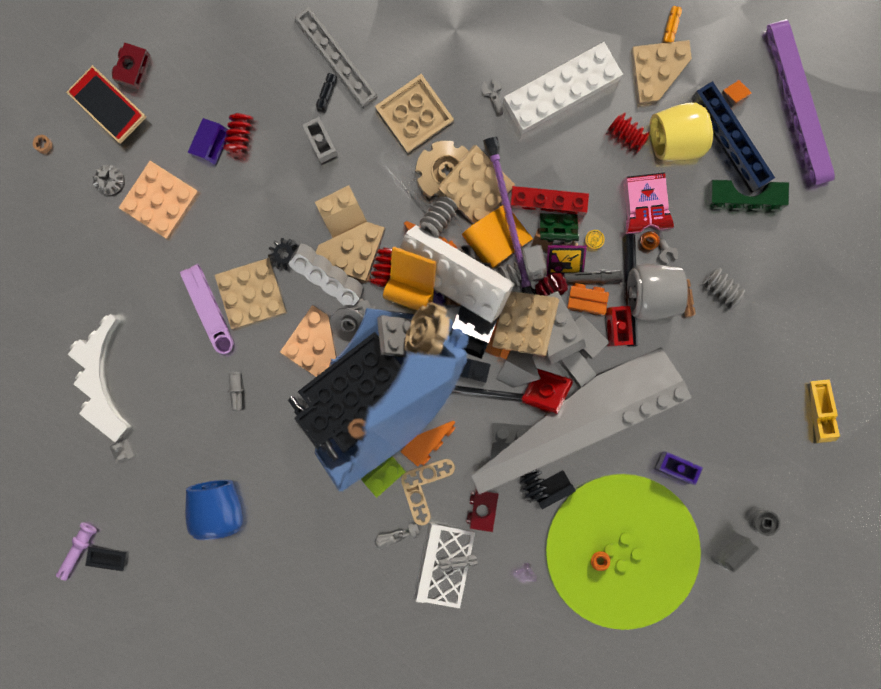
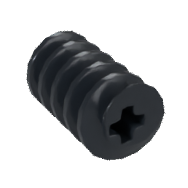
(533, 486)

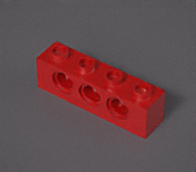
(549, 201)

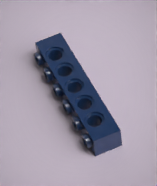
(734, 137)

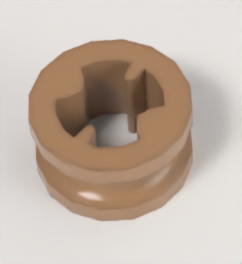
(47, 146)

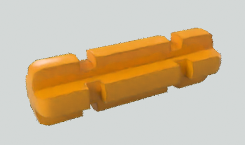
(672, 24)

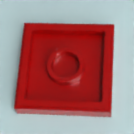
(548, 391)

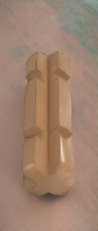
(690, 310)

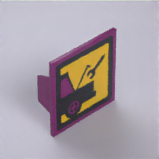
(565, 259)

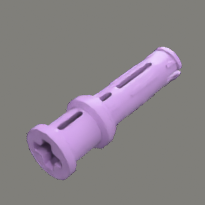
(79, 543)

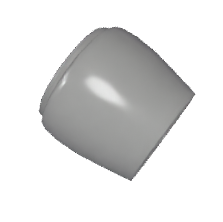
(658, 292)

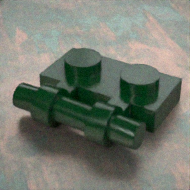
(558, 227)

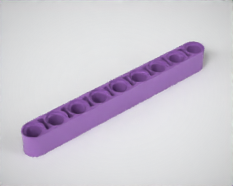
(800, 102)

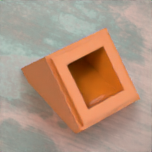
(736, 92)

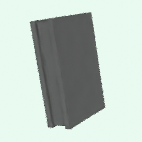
(735, 553)

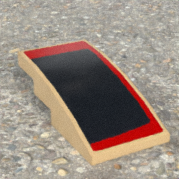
(106, 104)

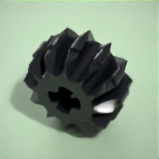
(278, 249)

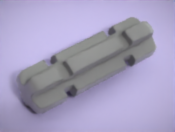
(458, 562)

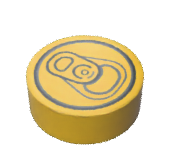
(594, 239)

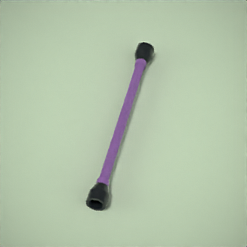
(492, 148)

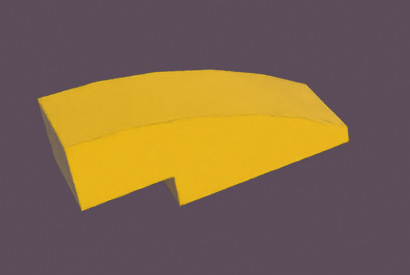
(823, 411)

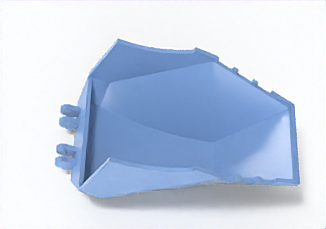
(404, 410)

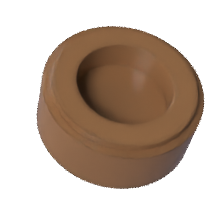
(356, 429)

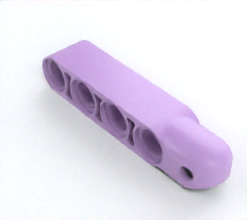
(207, 309)

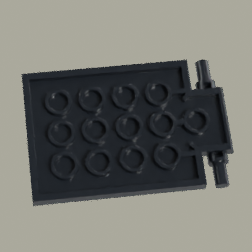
(345, 394)

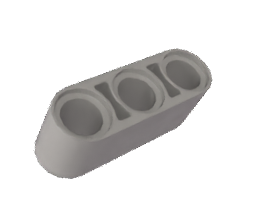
(578, 368)

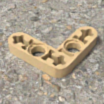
(416, 487)

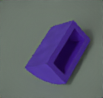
(208, 141)

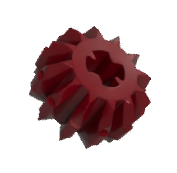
(551, 284)

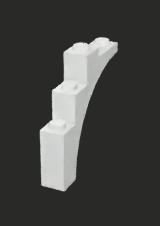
(91, 381)

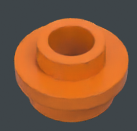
(650, 245)
(600, 567)

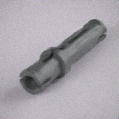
(594, 277)

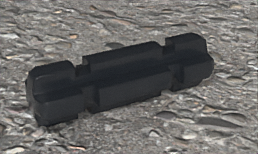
(326, 91)

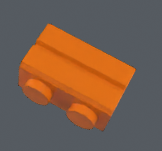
(587, 300)

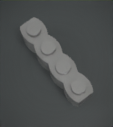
(534, 263)
(322, 273)

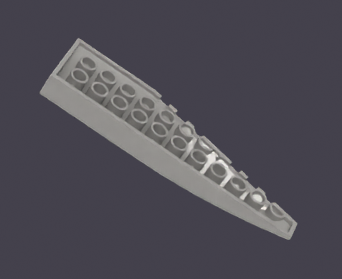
(589, 415)

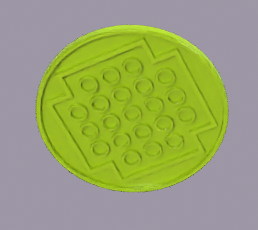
(649, 547)

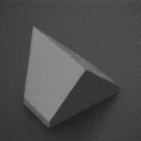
(518, 369)

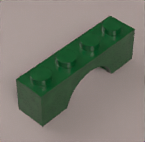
(723, 193)

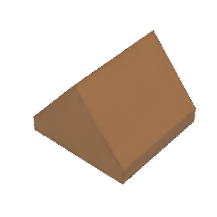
(536, 241)

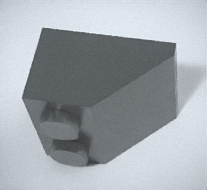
(505, 435)

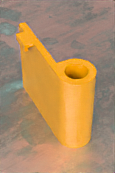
(492, 238)
(410, 280)

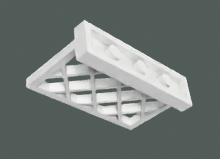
(427, 565)

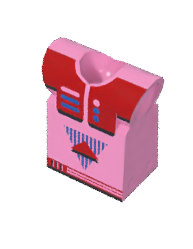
(647, 203)

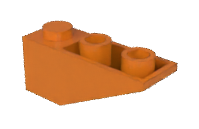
(424, 443)

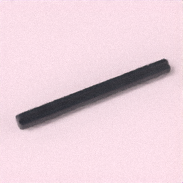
(630, 263)

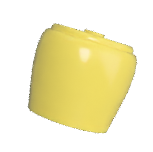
(681, 132)

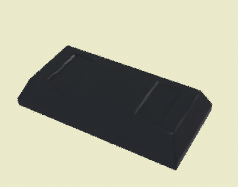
(105, 559)

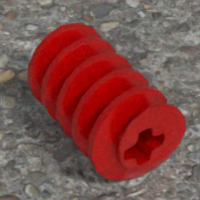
(629, 131)
(237, 132)
(383, 268)

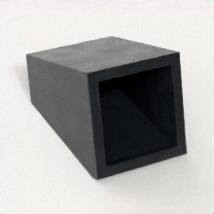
(477, 329)

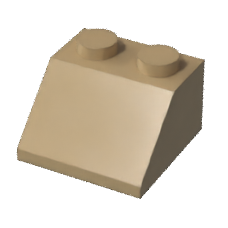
(340, 211)

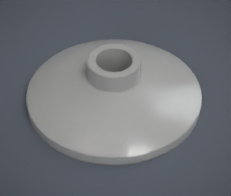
(340, 323)

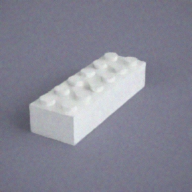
(562, 88)
(460, 275)

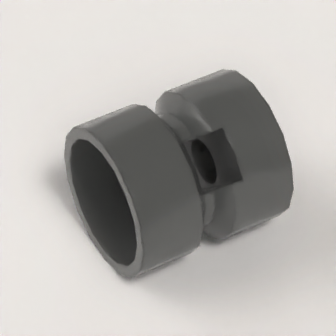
(764, 522)

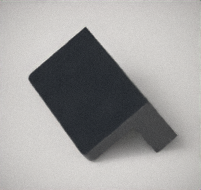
(558, 487)

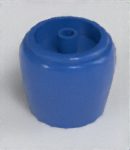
(213, 510)

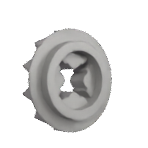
(112, 187)

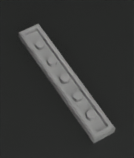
(335, 57)

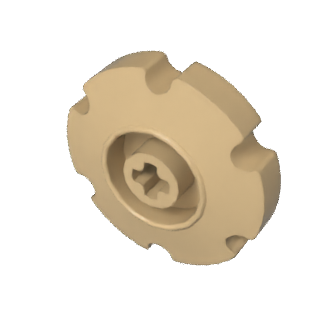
(432, 163)
(427, 330)

